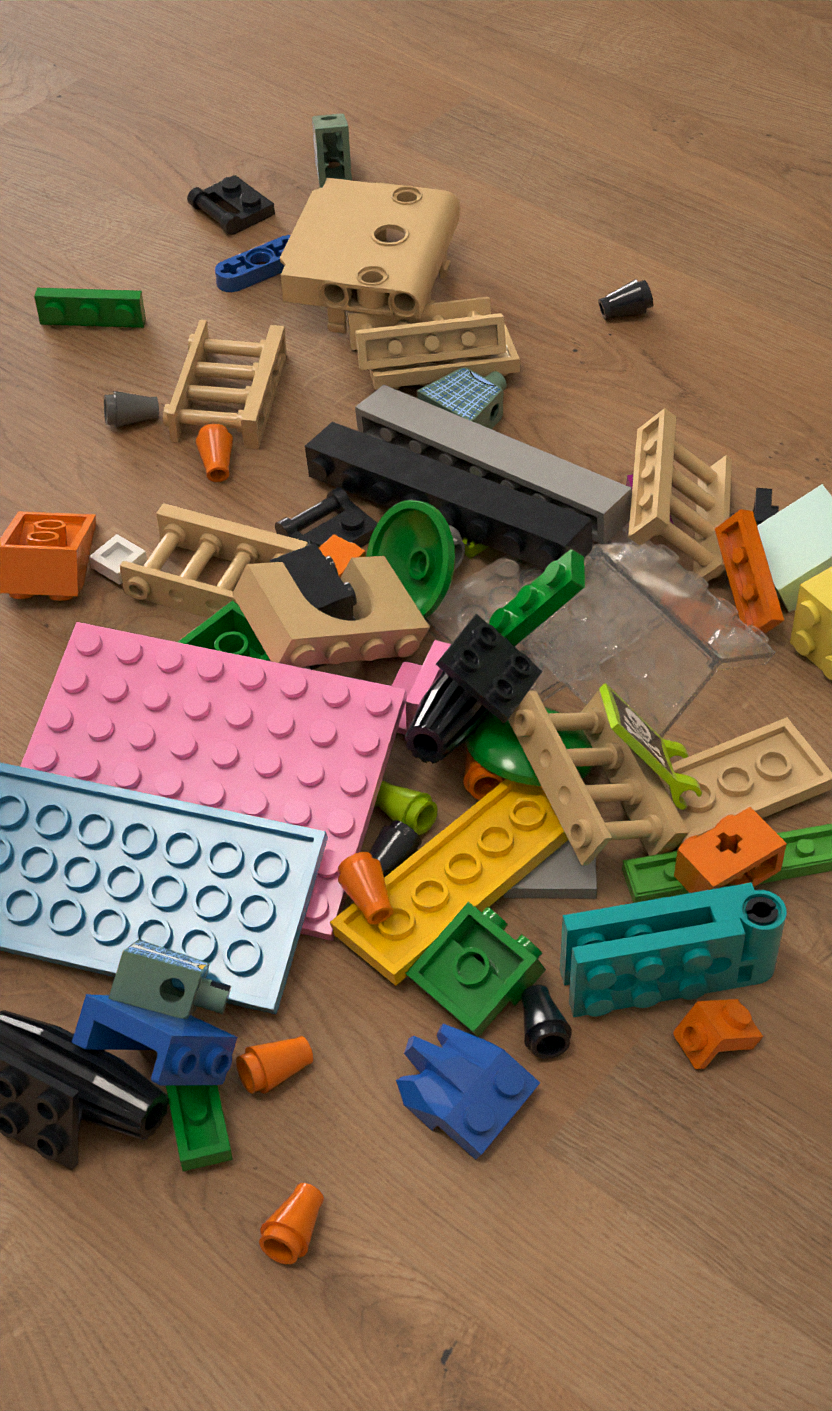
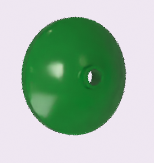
(418, 549)
(499, 750)

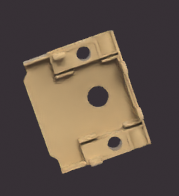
(342, 264)

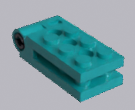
(670, 948)

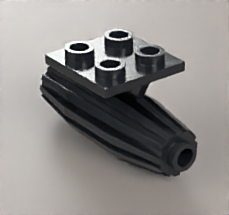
(477, 677)
(57, 1084)

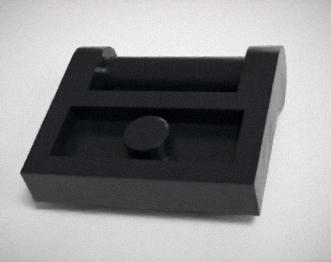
(241, 201)
(349, 524)

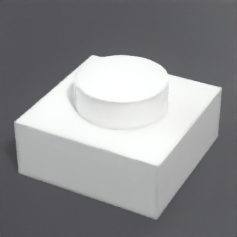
(111, 554)

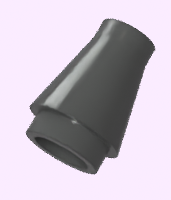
(129, 408)

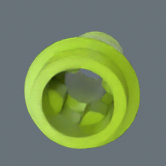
(407, 806)

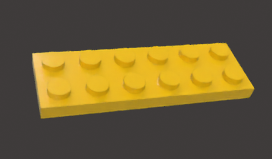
(466, 862)

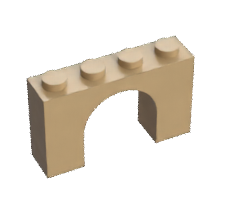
(303, 636)

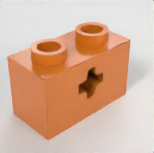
(730, 854)

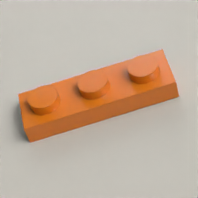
(749, 571)

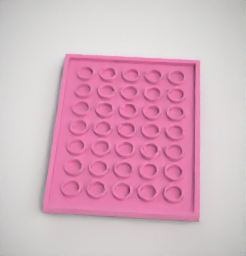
(223, 737)

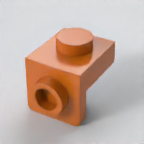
(716, 1028)

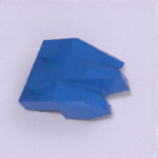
(464, 1087)

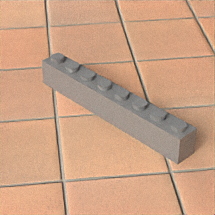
(496, 457)

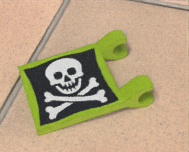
(648, 745)

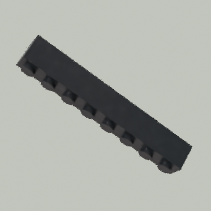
(469, 503)

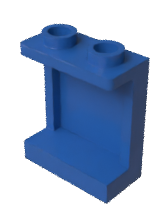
(186, 1048)

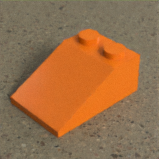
(45, 554)

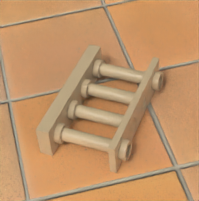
(442, 333)
(256, 398)
(654, 501)
(209, 538)
(632, 780)

